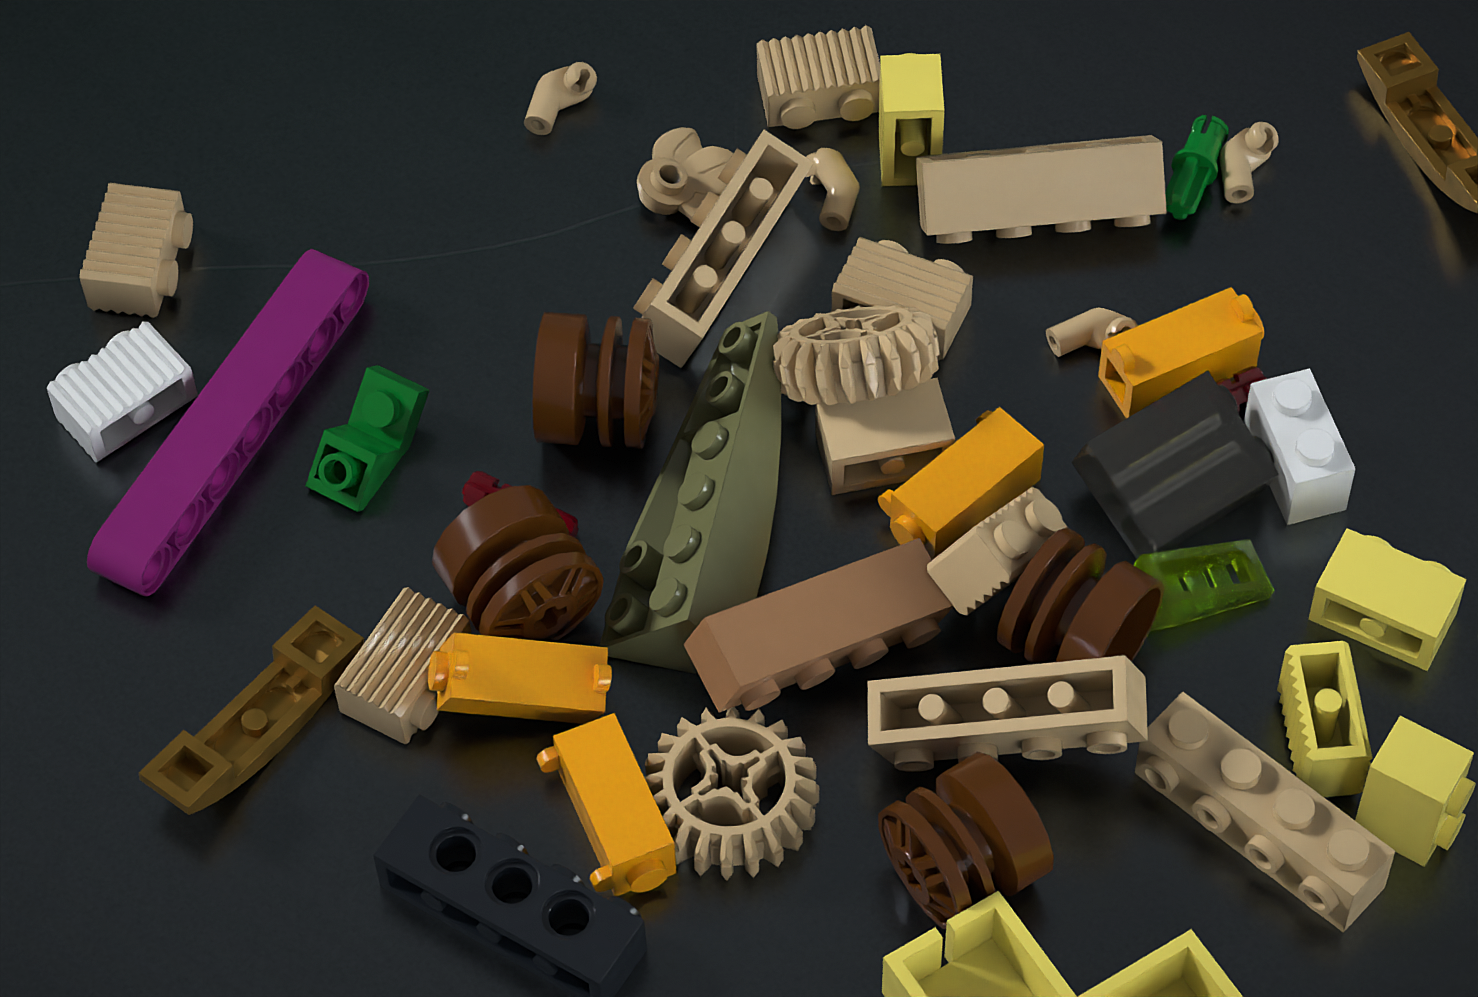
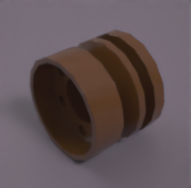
(593, 380)
(517, 567)
(1073, 609)
(965, 838)

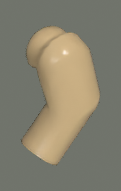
(557, 91)
(1242, 156)
(841, 187)
(1087, 329)

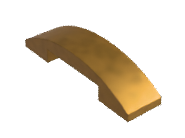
(1422, 117)
(259, 719)

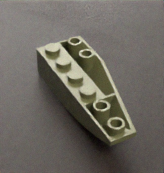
(710, 508)

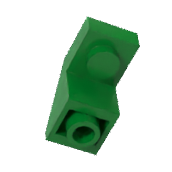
(362, 454)

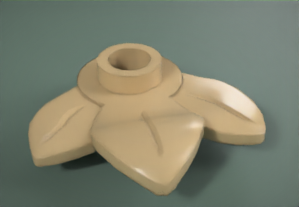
(681, 173)

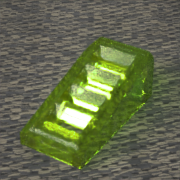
(1200, 599)

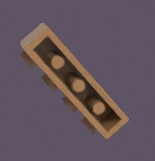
(818, 626)

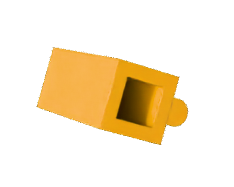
(1163, 354)
(965, 483)
(520, 678)
(613, 806)

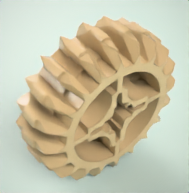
(856, 354)
(741, 760)

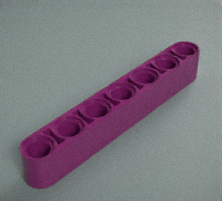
(227, 423)

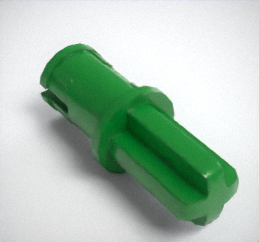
(1195, 166)

